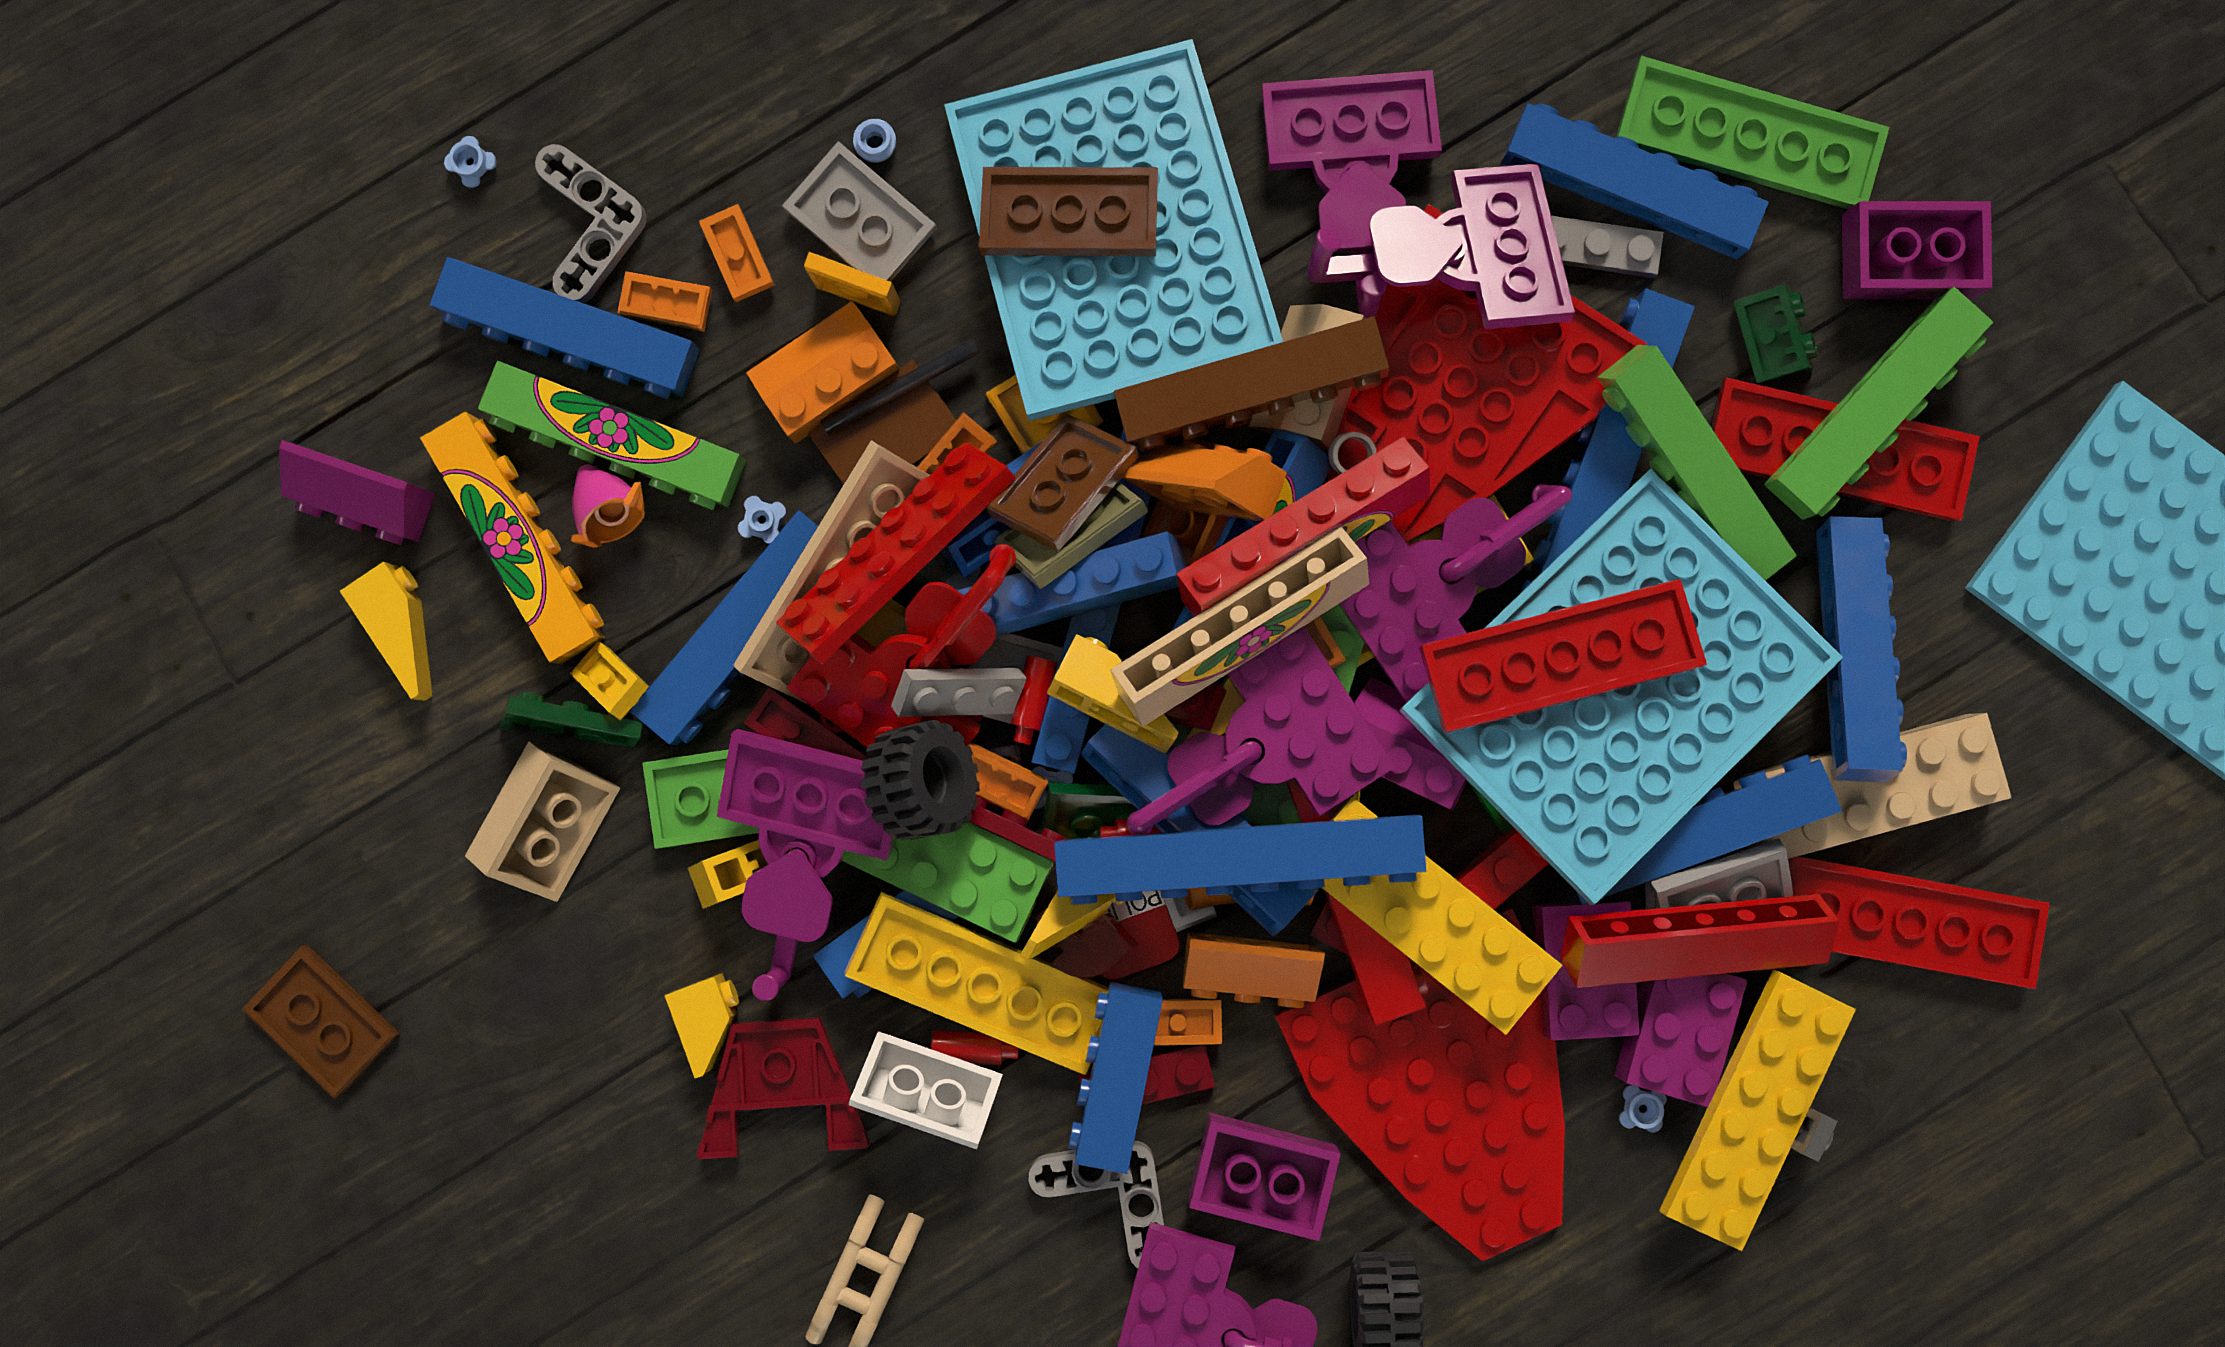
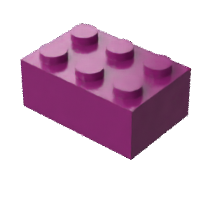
(1916, 249)
(1584, 1010)
(1682, 1035)
(1263, 1176)

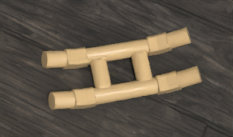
(855, 1253)

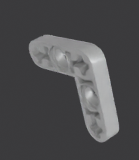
(603, 226)
(1108, 1180)

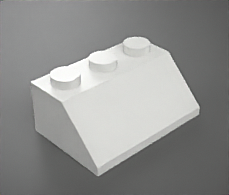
(926, 1090)

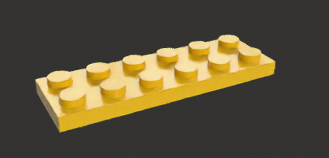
(1451, 936)
(976, 982)
(1757, 1110)

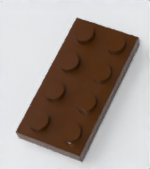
(1069, 211)

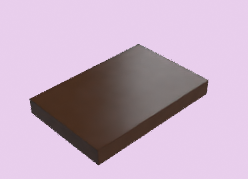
(904, 427)
(1063, 482)
(320, 1021)

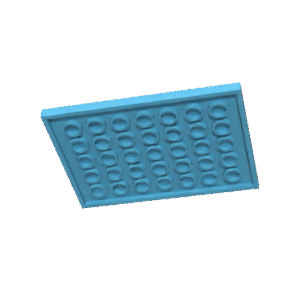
(1120, 320)
(2127, 569)
(1622, 767)

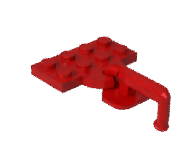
(943, 630)

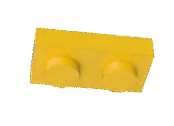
(609, 680)

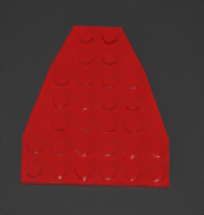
(1476, 397)
(1443, 1106)

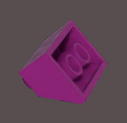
(353, 494)
(1416, 760)

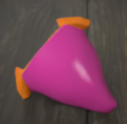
(599, 499)

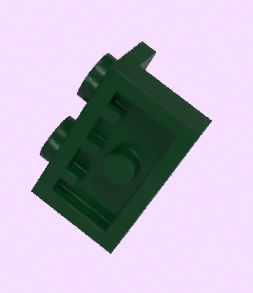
(1775, 333)

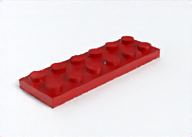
(1919, 472)
(894, 551)
(1562, 656)
(1928, 922)

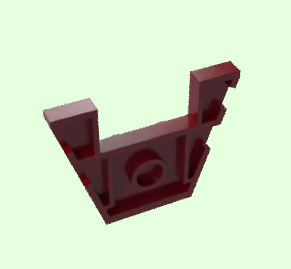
(777, 1068)

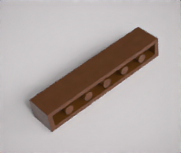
(1253, 383)

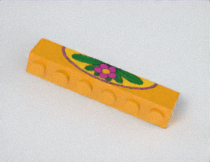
(513, 538)

